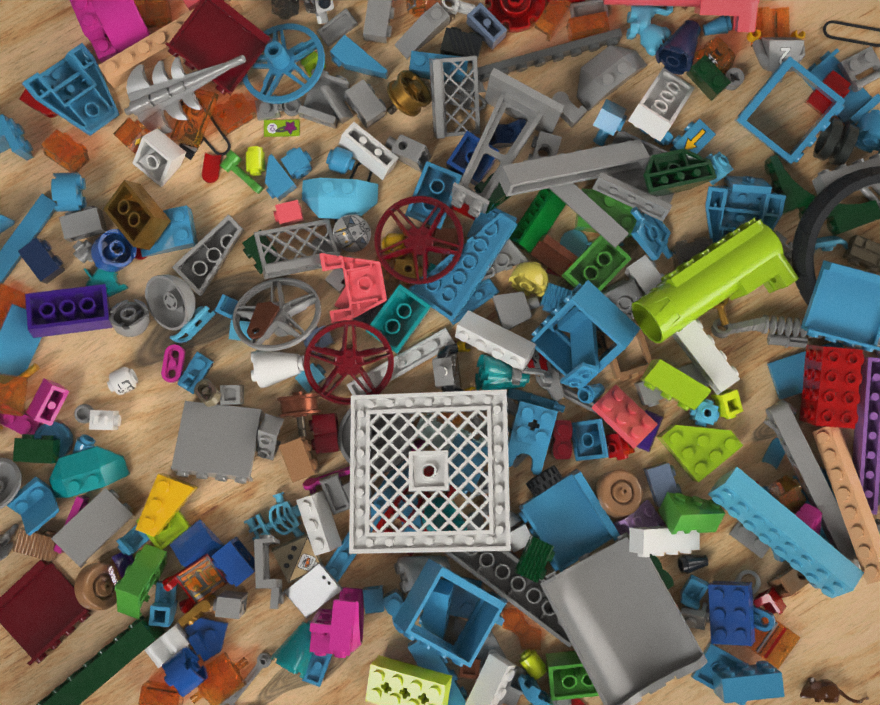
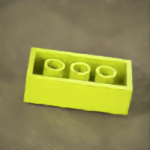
(406, 684)

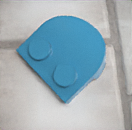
(533, 692)

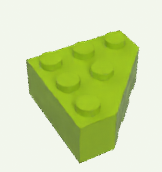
(699, 448)

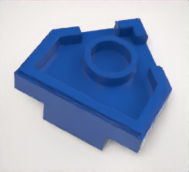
(206, 637)

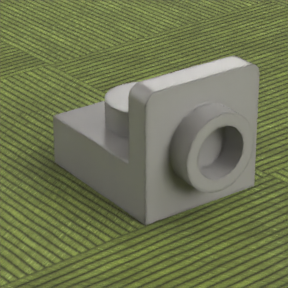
(267, 110)

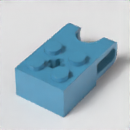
(531, 441)

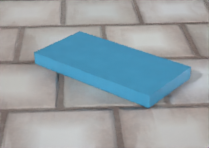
(16, 342)
(789, 373)

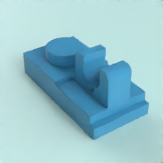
(195, 372)

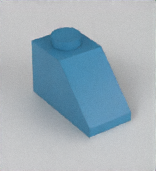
(277, 180)

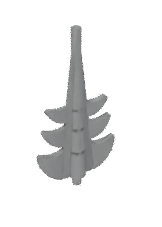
(151, 100)

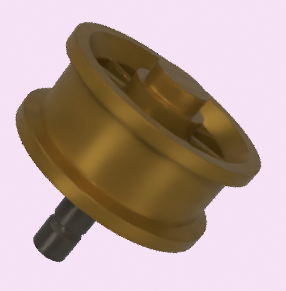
(408, 94)

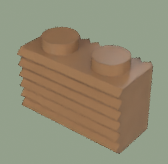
(37, 545)

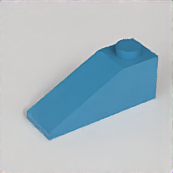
(355, 59)

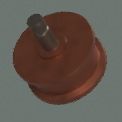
(299, 406)

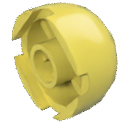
(529, 278)

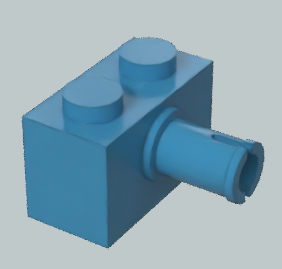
(608, 121)

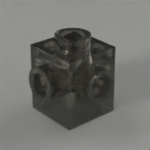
(285, 8)

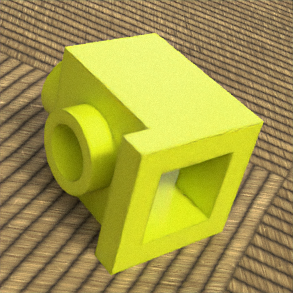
(728, 403)

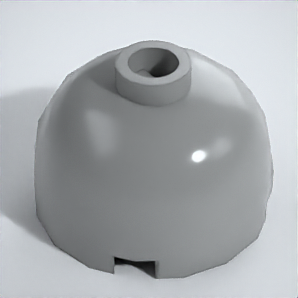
(129, 318)

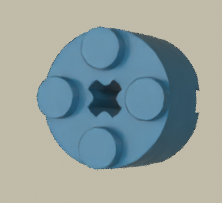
(869, 132)
(68, 191)

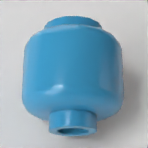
(340, 160)

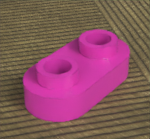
(171, 363)

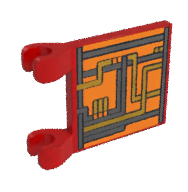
(197, 580)

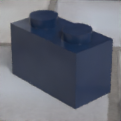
(42, 260)

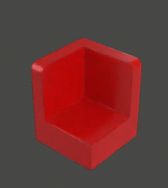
(770, 600)

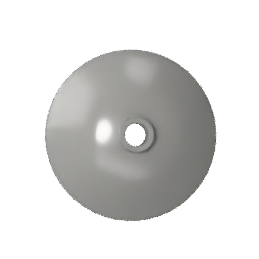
(9, 481)

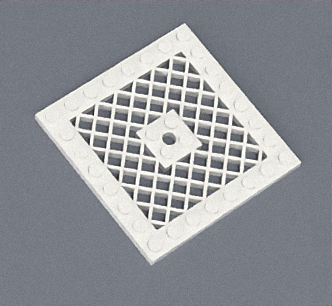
(360, 522)

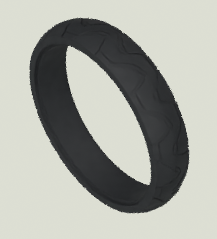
(813, 219)

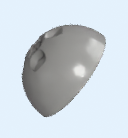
(170, 301)

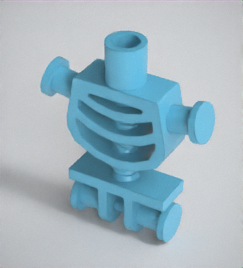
(291, 517)

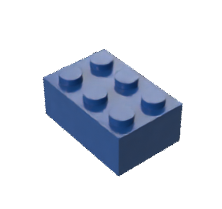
(731, 613)

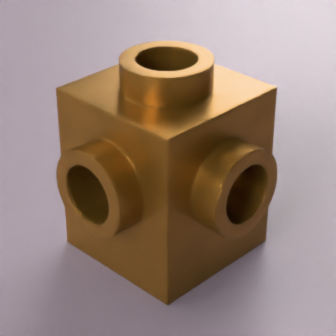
(402, 265)

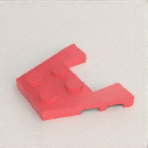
(363, 284)

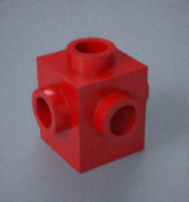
(618, 447)

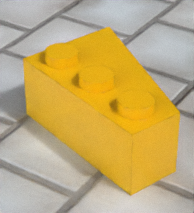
(163, 503)

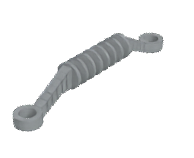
(763, 324)

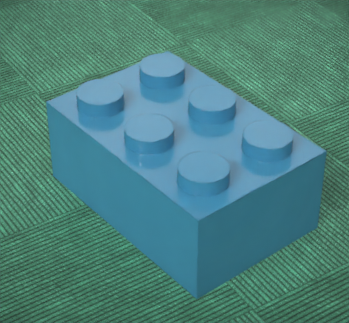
(747, 682)

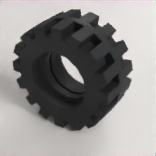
(544, 481)

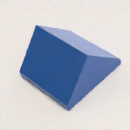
(195, 543)

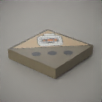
(296, 557)

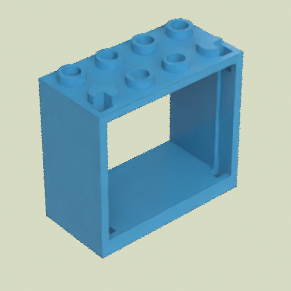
(820, 125)

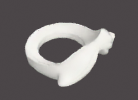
(757, 578)

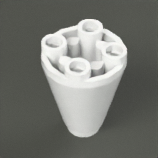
(275, 366)

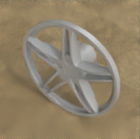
(283, 321)

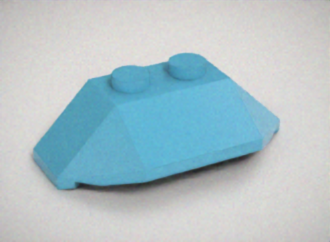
(339, 197)

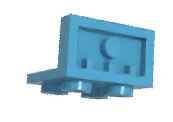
(35, 504)

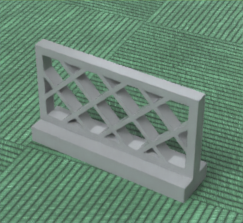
(438, 96)
(294, 265)

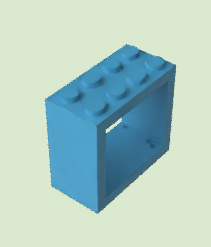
(601, 311)
(473, 633)

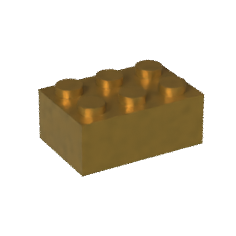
(136, 215)

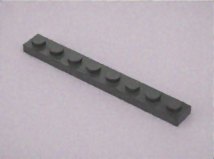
(554, 53)

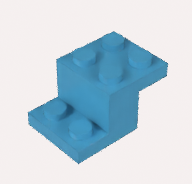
(12, 137)

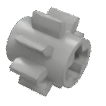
(83, 251)

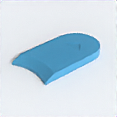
(774, 453)

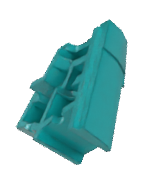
(103, 277)

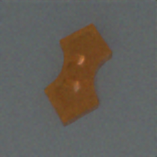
(529, 636)

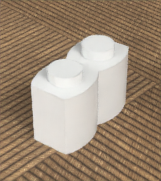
(167, 645)

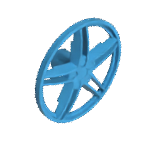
(283, 60)

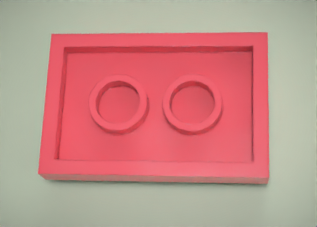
(624, 416)

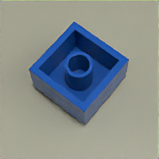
(462, 155)
(234, 561)

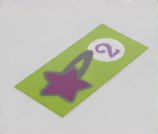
(281, 128)

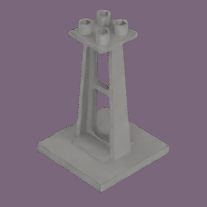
(519, 102)

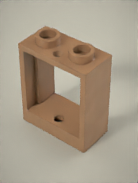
(614, 365)

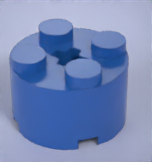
(104, 251)
(184, 671)

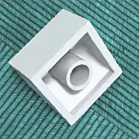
(158, 156)

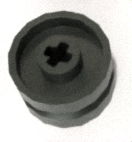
(836, 142)

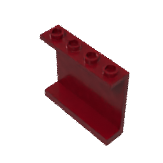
(41, 610)

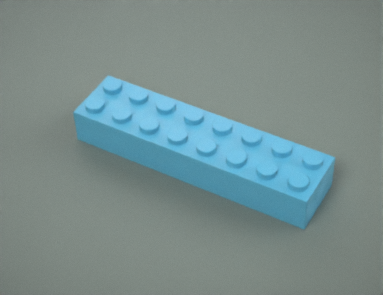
(785, 533)

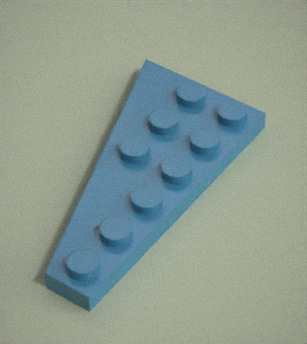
(479, 252)

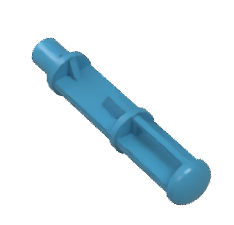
(517, 394)

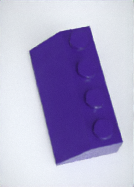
(68, 311)

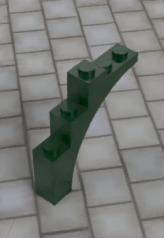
(841, 218)

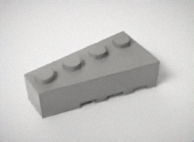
(207, 256)

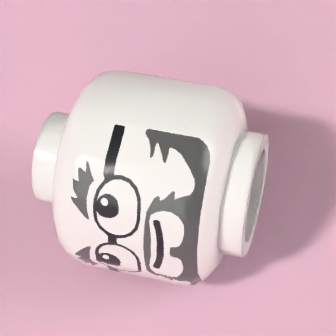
(122, 380)

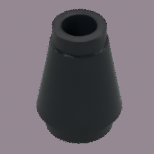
(691, 563)

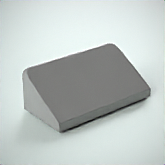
(336, 103)

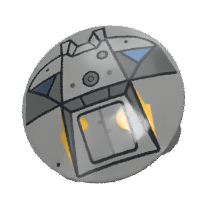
(352, 233)

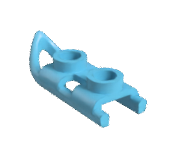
(828, 242)
(190, 328)

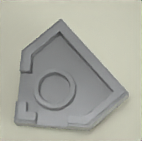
(623, 295)

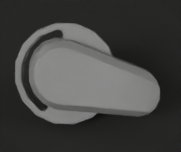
(556, 389)

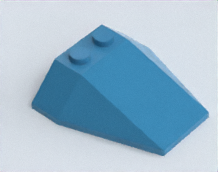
(75, 91)
(730, 209)

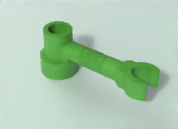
(231, 163)

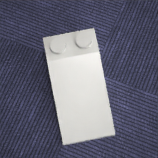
(661, 104)

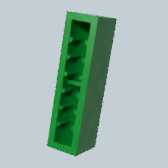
(537, 220)

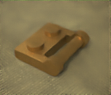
(196, 612)

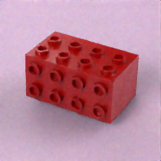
(831, 386)

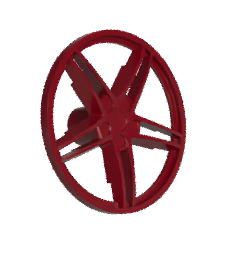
(419, 240)
(348, 360)

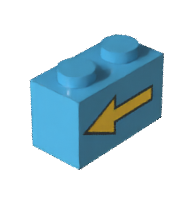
(695, 138)

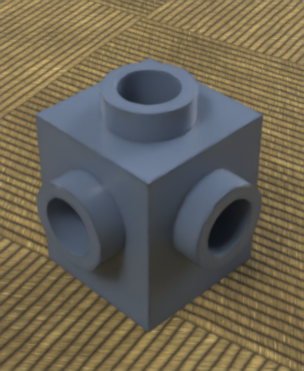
(325, 341)

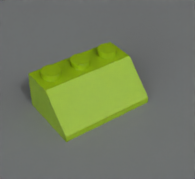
(674, 385)

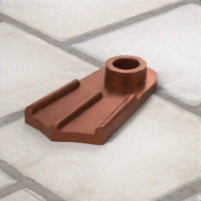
(262, 319)

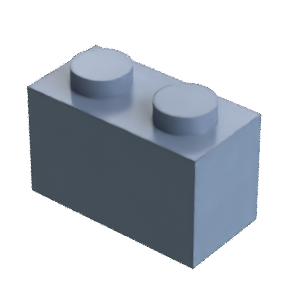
(486, 25)
(661, 480)

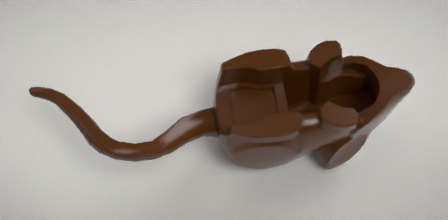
(826, 691)

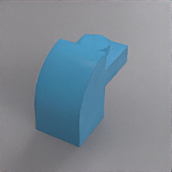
(164, 608)

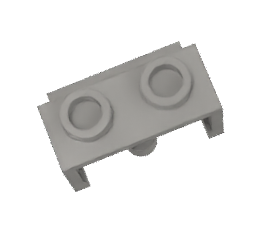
(267, 436)

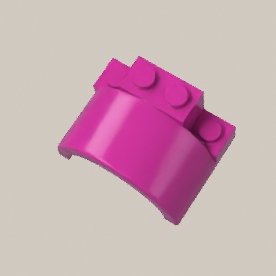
(111, 19)

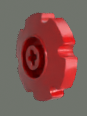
(516, 15)

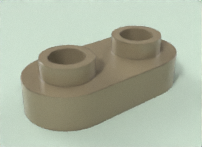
(207, 392)

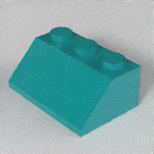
(400, 317)

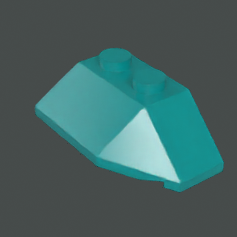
(86, 471)

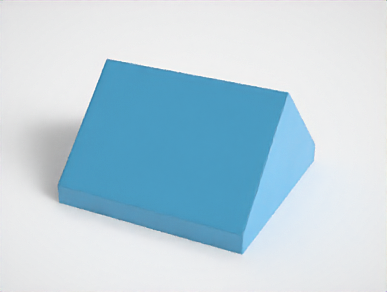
(589, 439)

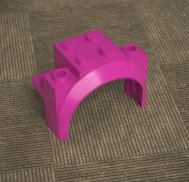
(341, 628)

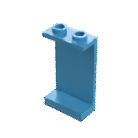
(856, 102)
(583, 347)

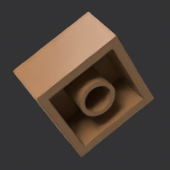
(299, 459)

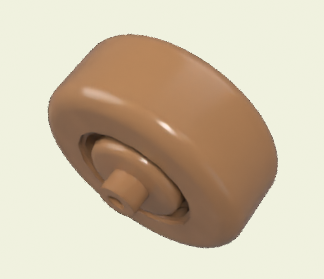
(618, 493)
(95, 587)

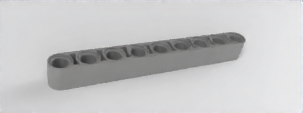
(811, 477)

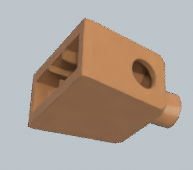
(788, 582)

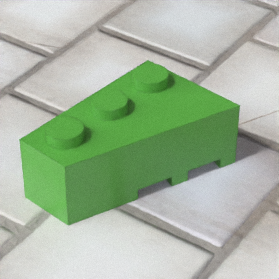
(139, 579)

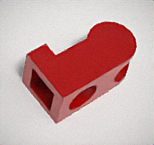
(29, 100)

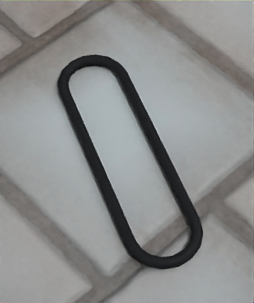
(850, 40)

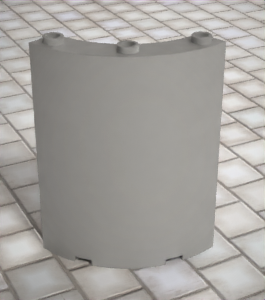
(623, 623)

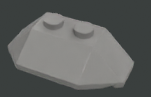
(606, 74)

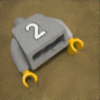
(774, 50)

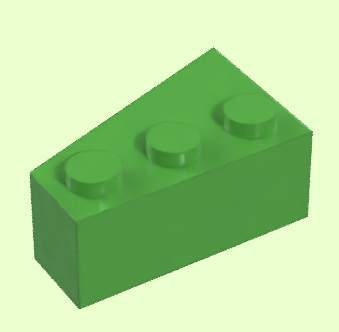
(690, 513)

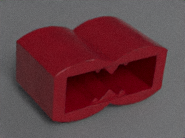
(325, 433)
(561, 445)

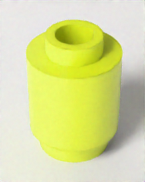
(255, 160)
(533, 664)

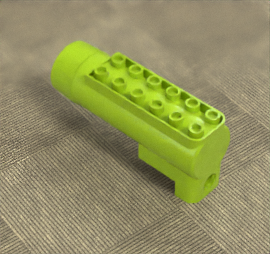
(725, 269)

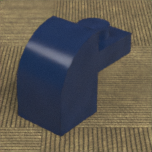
(507, 133)

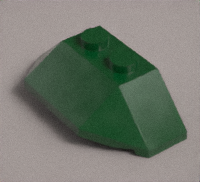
(676, 172)

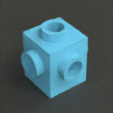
(720, 165)
(698, 414)

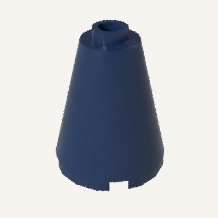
(680, 48)

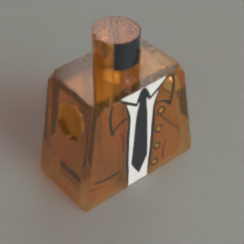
(718, 53)

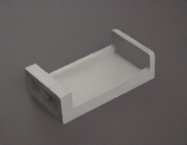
(93, 526)

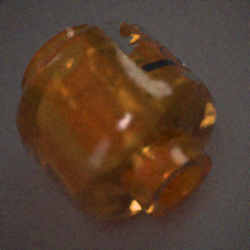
(417, 7)

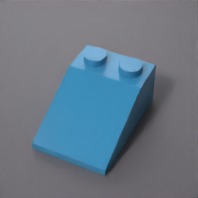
(433, 183)
(178, 235)

